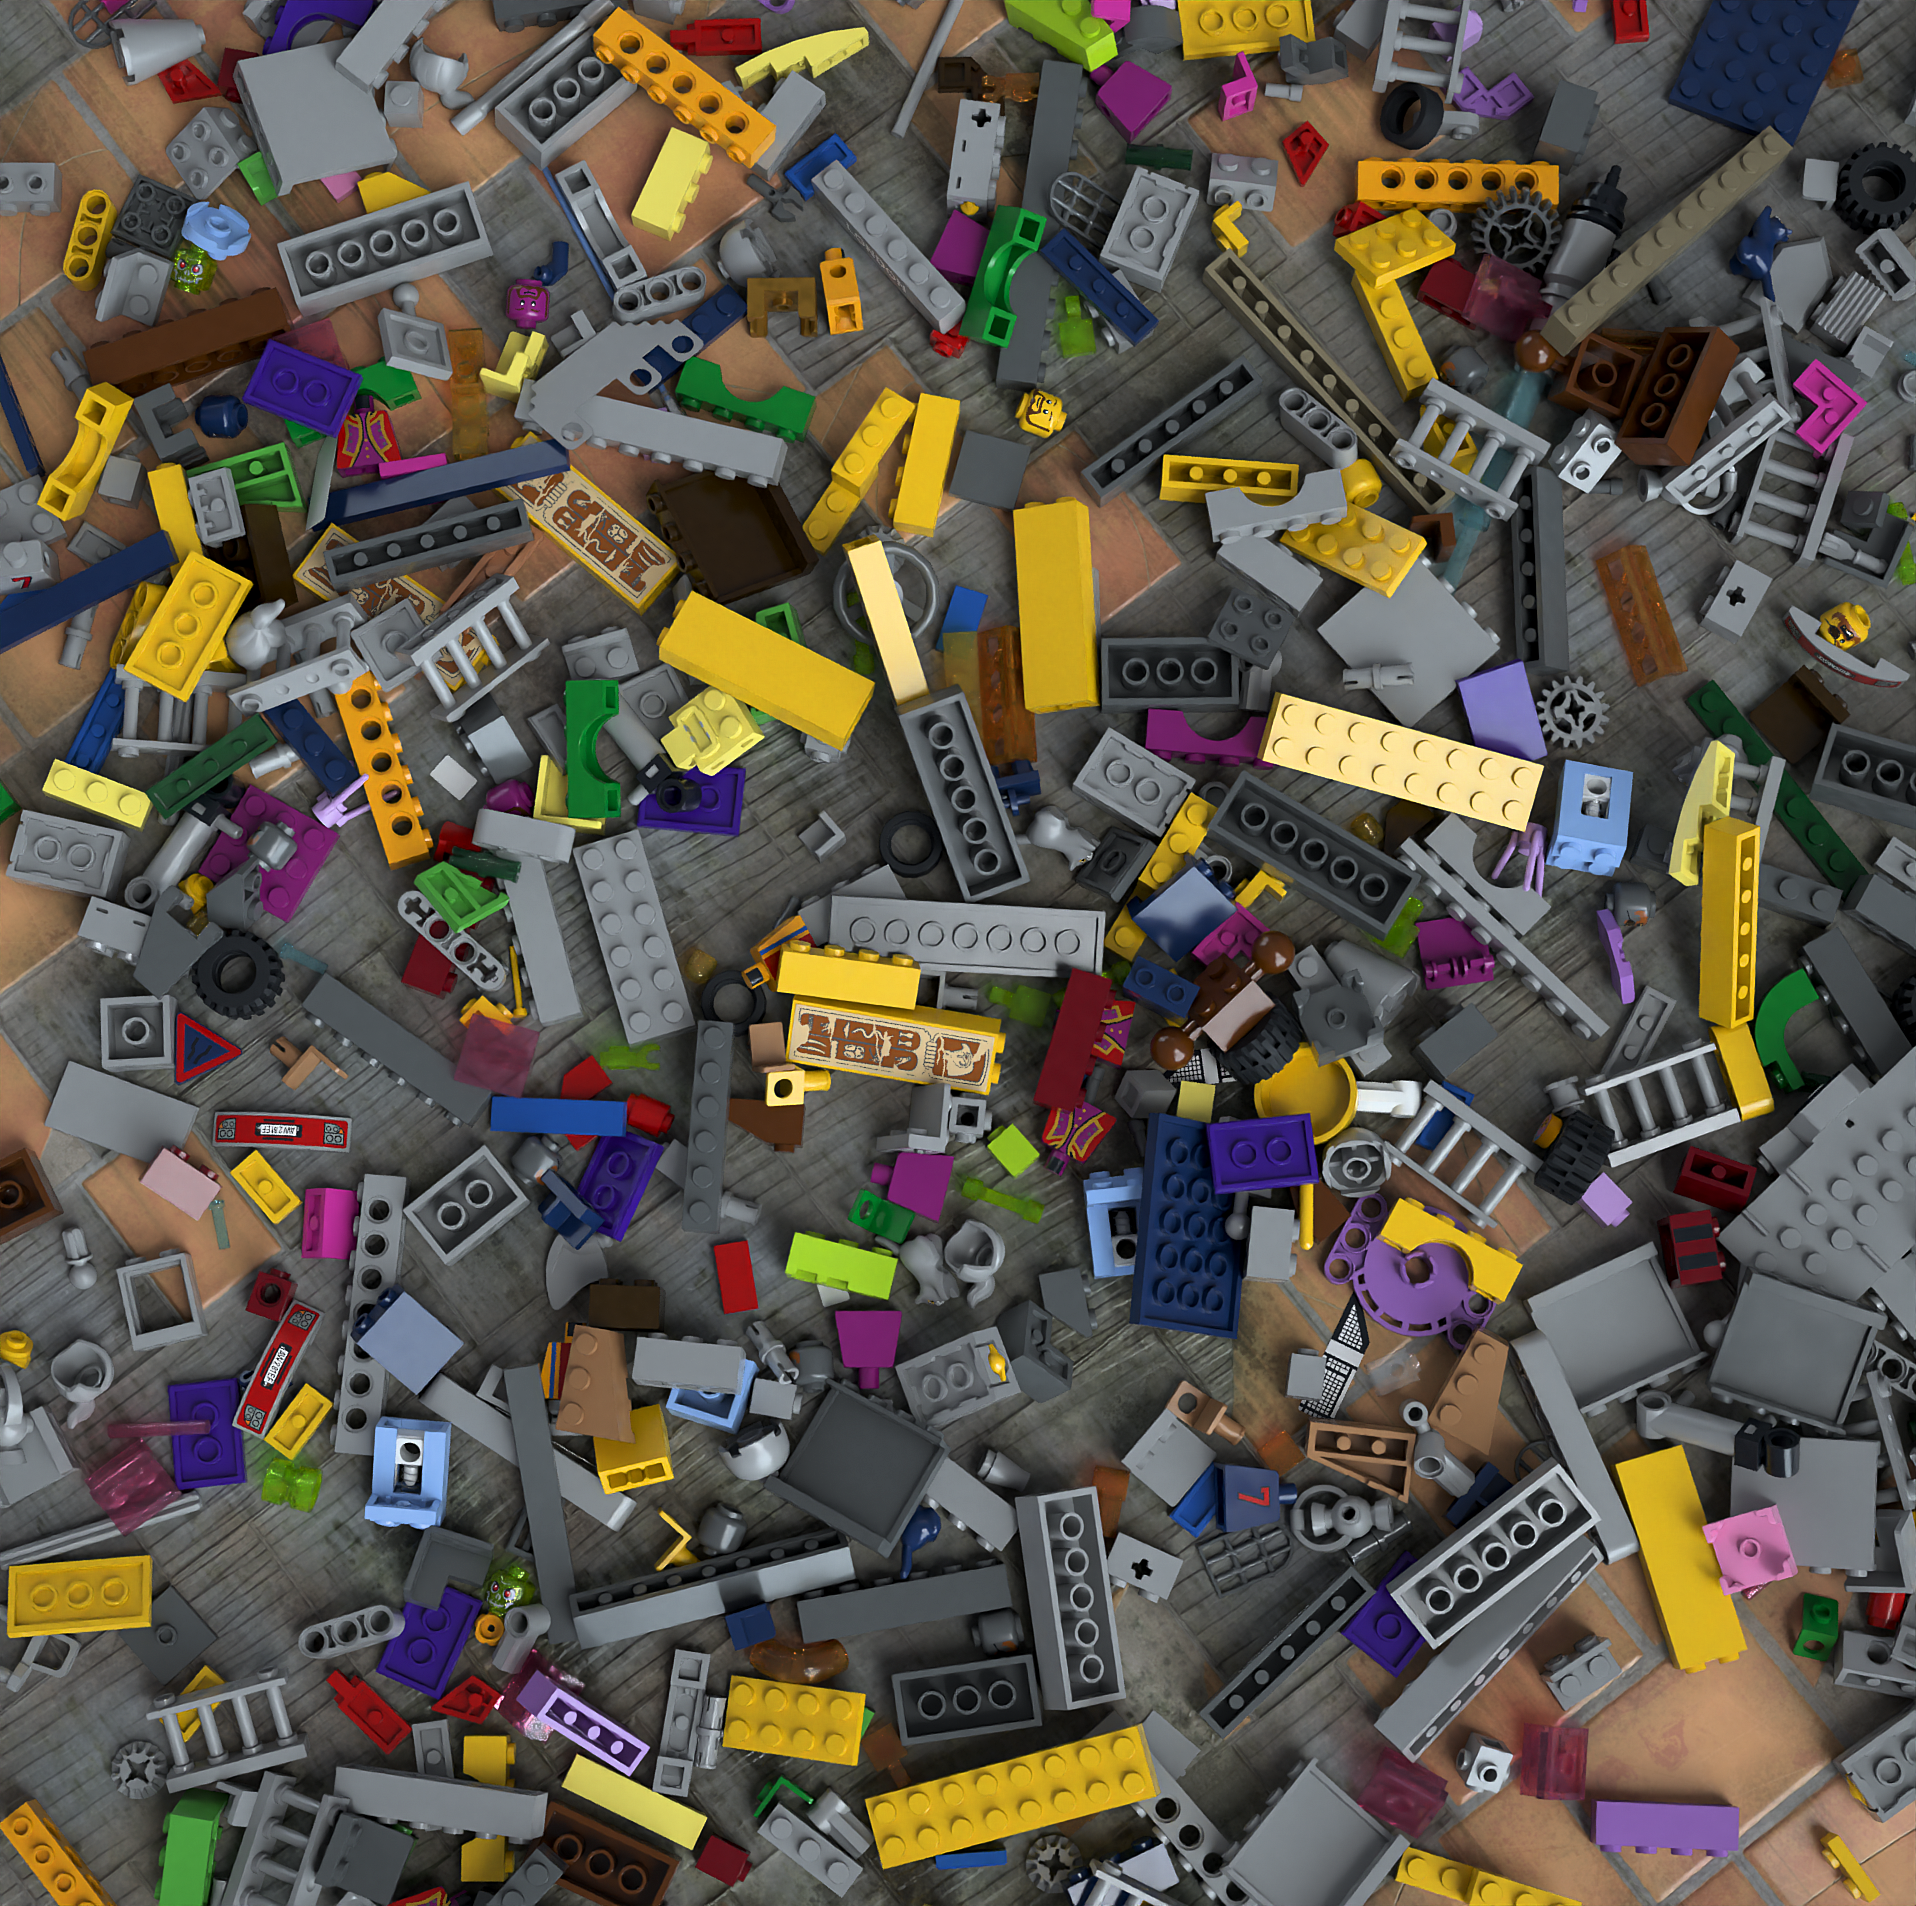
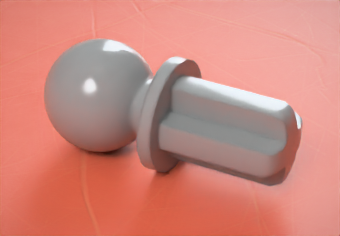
(82, 1274)

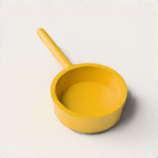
(1326, 1094)

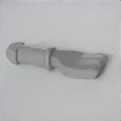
(1841, 549)

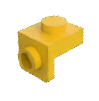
(1226, 232)
(1249, 891)
(484, 1007)

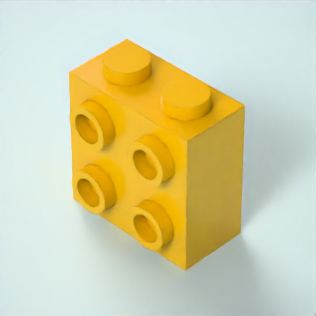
(639, 1464)

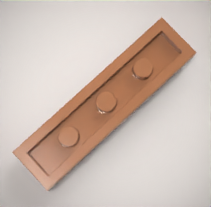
(503, 561)

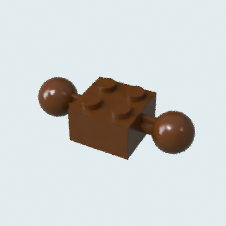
(1590, 376)
(1226, 1002)

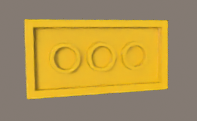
(1235, 26)
(1360, 548)
(188, 626)
(79, 1596)
(794, 1720)

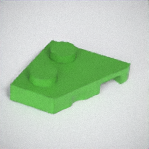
(458, 896)

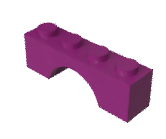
(1171, 737)

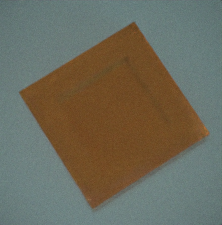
(1281, 1453)

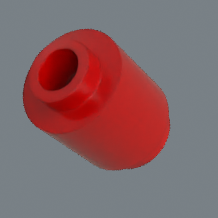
(649, 1114)
(1885, 1609)

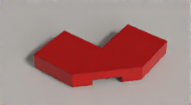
(584, 1083)

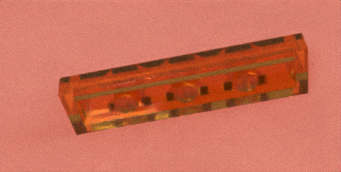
(1652, 612)
(1016, 723)

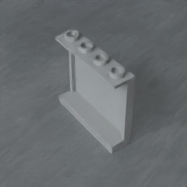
(311, 116)
(1414, 626)
(1615, 1329)
(1824, 1506)
(1311, 1846)

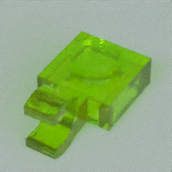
(1076, 334)
(1403, 931)
(1026, 1005)
(621, 1059)

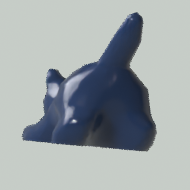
(1755, 252)
(921, 1529)

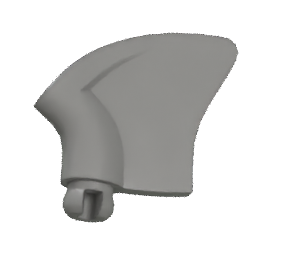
(574, 1269)

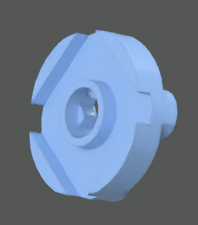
(203, 226)

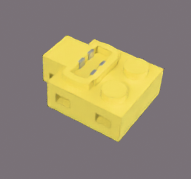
(711, 732)

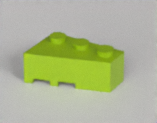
(1067, 28)
(841, 1265)

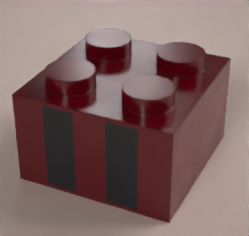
(1691, 1249)

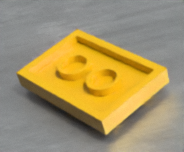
(1394, 247)

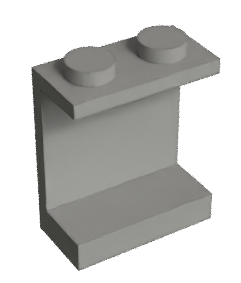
(47, 1460)

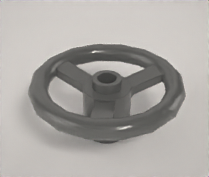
(923, 617)

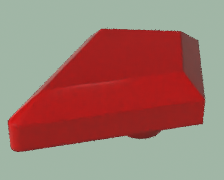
(187, 83)
(1304, 150)
(469, 1701)

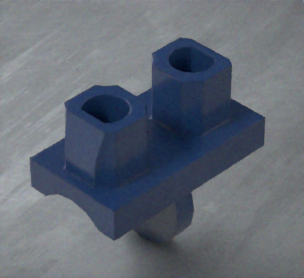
(1019, 787)

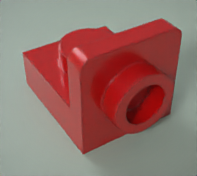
(1355, 217)
(949, 343)

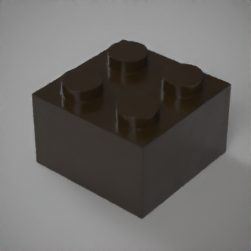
(627, 1307)

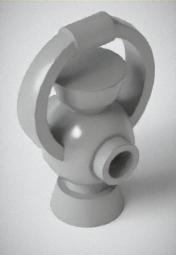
(1650, 487)
(13, 1421)
(1339, 1517)

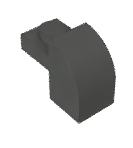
(1149, 29)
(1312, 62)

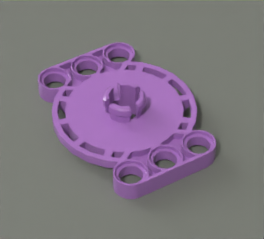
(1388, 1286)

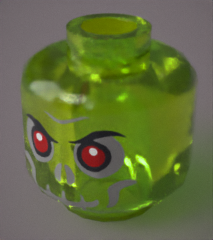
(193, 270)
(508, 1590)

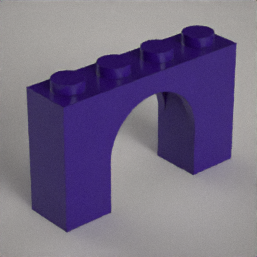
(299, 13)

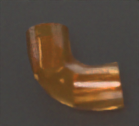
(799, 1665)

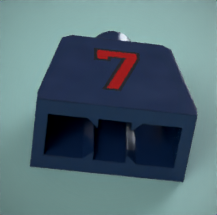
(1248, 1496)

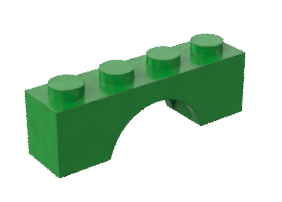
(1011, 239)
(383, 382)
(785, 413)
(587, 709)

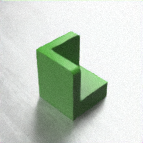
(258, 178)

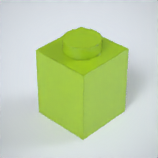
(1011, 1150)

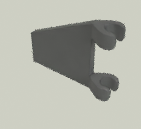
(169, 947)

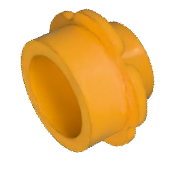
(483, 1634)

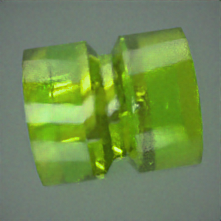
(292, 1485)

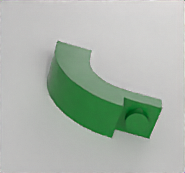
(1770, 1022)

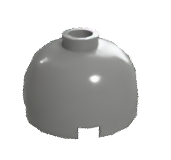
(746, 254)
(1356, 1162)
(756, 1451)

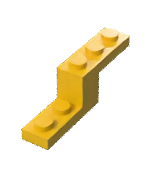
(856, 469)
(1182, 837)
(1470, 1883)

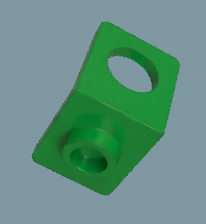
(882, 1217)
(1818, 1624)
(770, 1789)

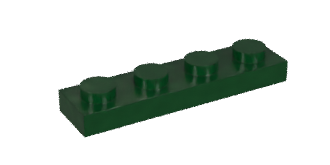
(211, 766)

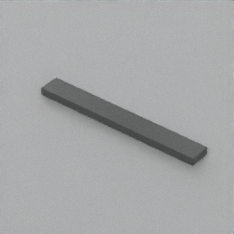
(542, 1497)

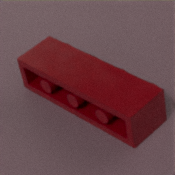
(427, 967)
(1073, 1041)

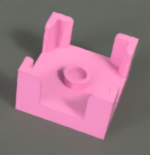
(1751, 1549)

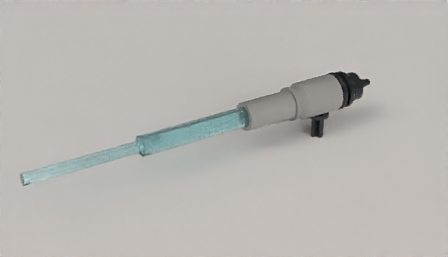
(1578, 258)

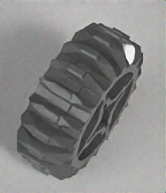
(1530, 205)

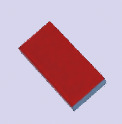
(736, 1277)

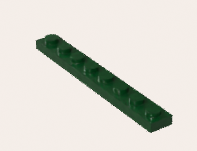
(1791, 804)

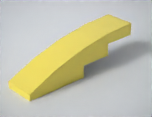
(814, 52)
(1705, 802)

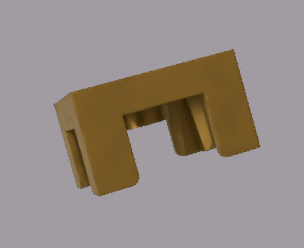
(782, 295)

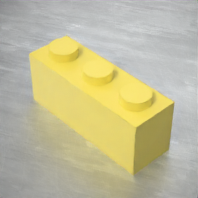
(672, 184)
(98, 795)

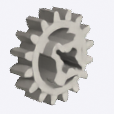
(1586, 710)

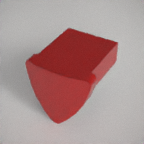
(451, 836)

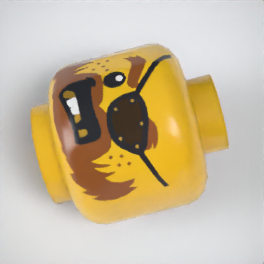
(1844, 625)

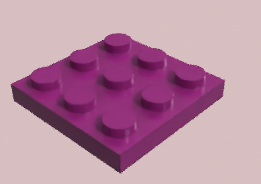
(281, 889)

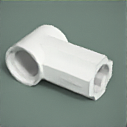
(1396, 1098)

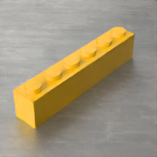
(1729, 921)

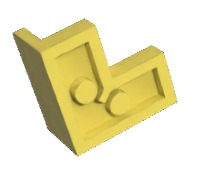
(518, 361)
(551, 804)

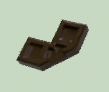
(964, 76)
(1403, 822)

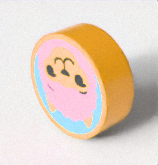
(1548, 1131)

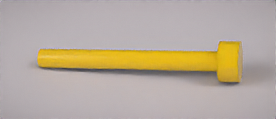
(519, 1011)

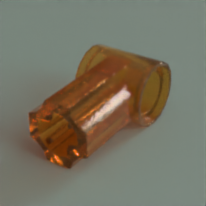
(1111, 1492)

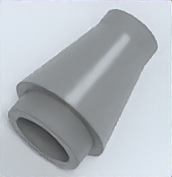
(1002, 1471)

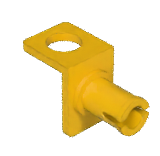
(794, 1084)
(677, 1552)

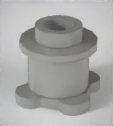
(1564, 1096)

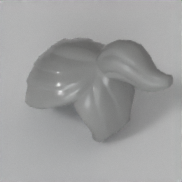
(440, 75)
(254, 635)
(975, 1256)
(80, 1376)

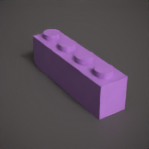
(582, 1723)
(1664, 1826)

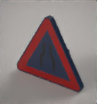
(199, 1049)

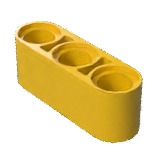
(87, 225)
(138, 616)
(1741, 1070)

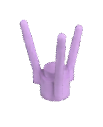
(332, 810)
(1531, 844)

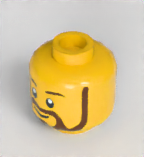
(1040, 413)

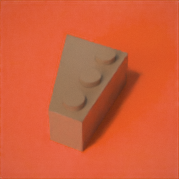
(595, 1387)
(1472, 1390)
(1364, 1451)

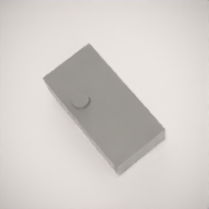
(562, 102)

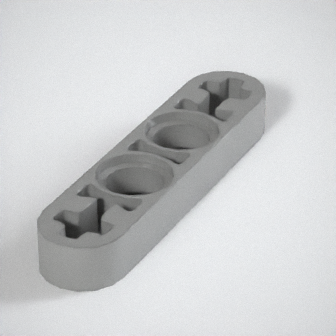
(449, 943)

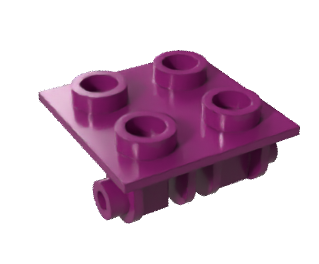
(1452, 955)

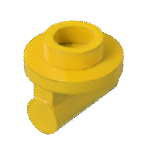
(197, 887)
(16, 1348)

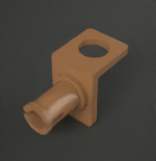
(767, 1048)
(300, 1063)
(1207, 1415)

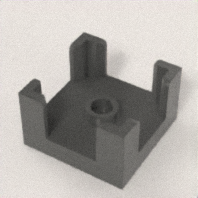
(171, 448)
(1337, 1019)

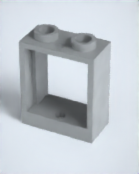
(140, 1266)

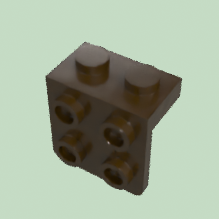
(1799, 714)

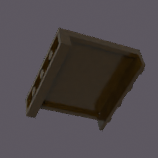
(731, 535)

